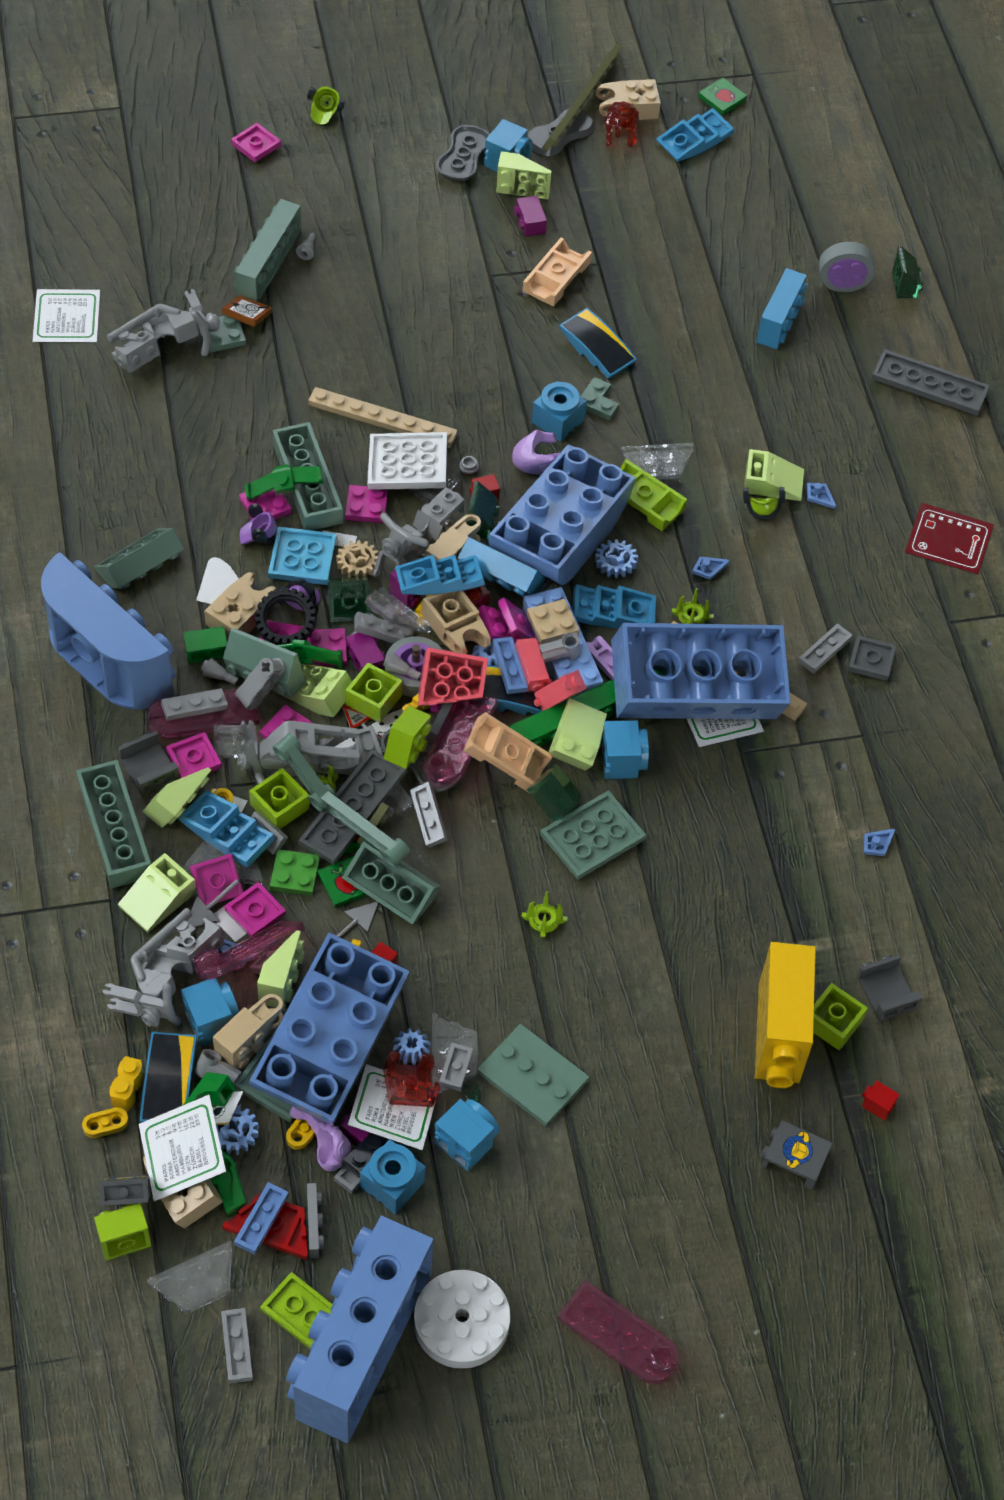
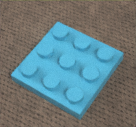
(302, 555)

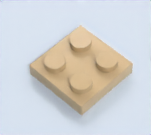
(552, 621)

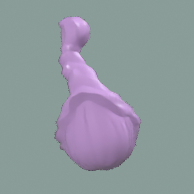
(331, 1142)

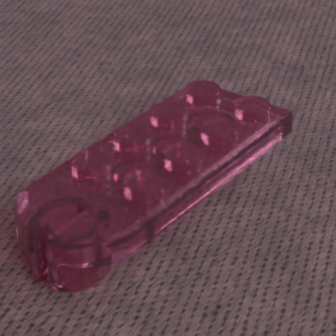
(201, 723)
(447, 756)
(211, 964)
(620, 1334)

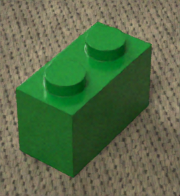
(205, 644)

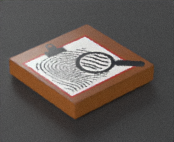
(246, 310)

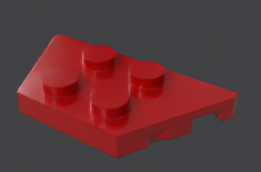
(285, 1234)

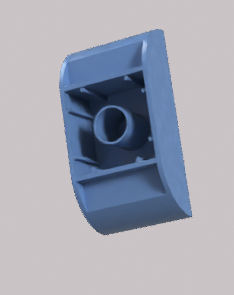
(564, 515)
(104, 639)
(329, 1029)

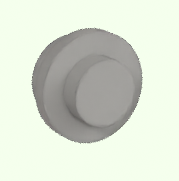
(468, 465)

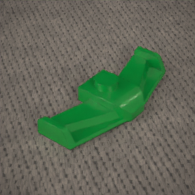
(283, 480)
(308, 653)
(230, 1187)

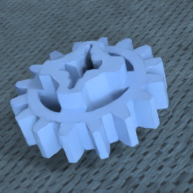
(616, 558)
(239, 1121)

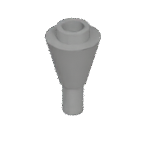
(306, 249)
(397, 665)
(214, 670)

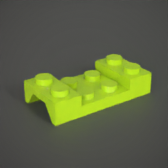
(653, 497)

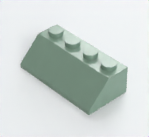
(139, 558)
(245, 652)
(397, 887)

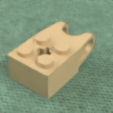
(637, 92)
(454, 538)
(236, 606)
(455, 620)
(247, 1032)
(188, 1209)

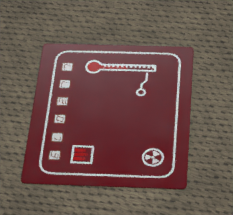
(949, 538)

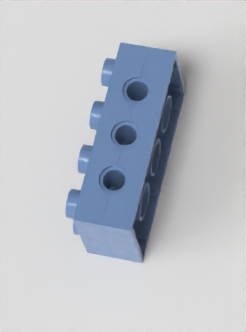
(716, 653)
(363, 1328)

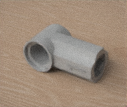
(560, 648)
(211, 1062)

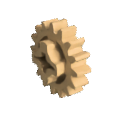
(357, 559)

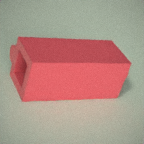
(532, 664)
(559, 690)

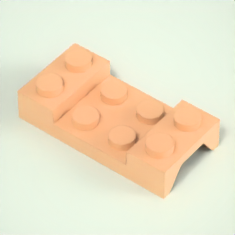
(555, 272)
(507, 750)

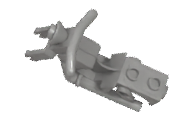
(157, 323)
(410, 543)
(321, 754)
(153, 969)

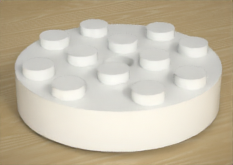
(465, 1295)

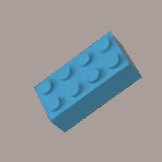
(782, 309)
(503, 569)

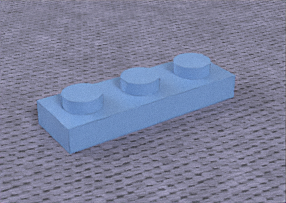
(509, 665)
(261, 1218)

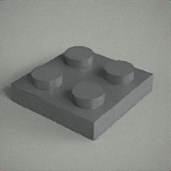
(872, 658)

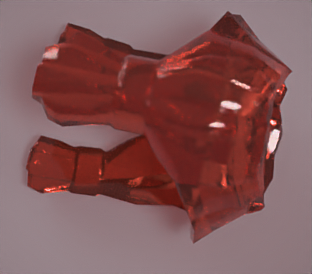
(628, 121)

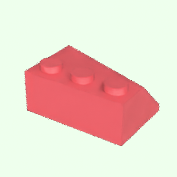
(451, 677)

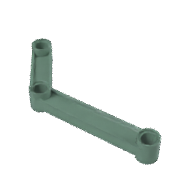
(325, 798)

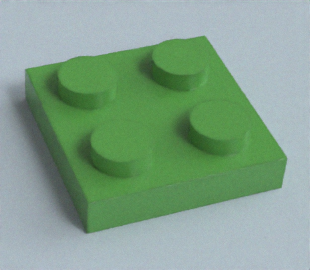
(294, 872)

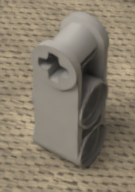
(260, 682)

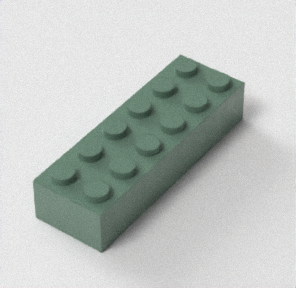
(268, 250)
(315, 502)
(113, 823)

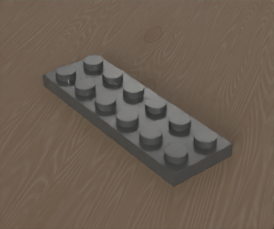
(930, 382)
(362, 792)

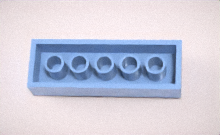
(584, 662)

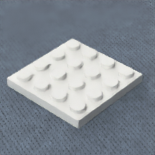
(407, 460)

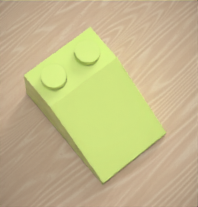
(578, 735)

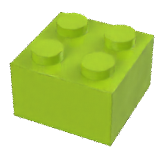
(373, 692)
(407, 737)
(279, 798)
(837, 1016)
(122, 1231)

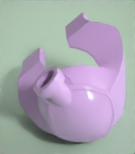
(526, 459)

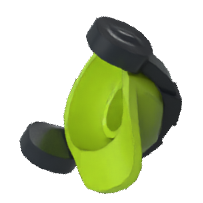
(324, 104)
(764, 507)

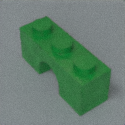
(217, 1086)

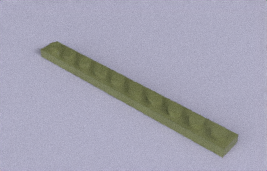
(581, 100)

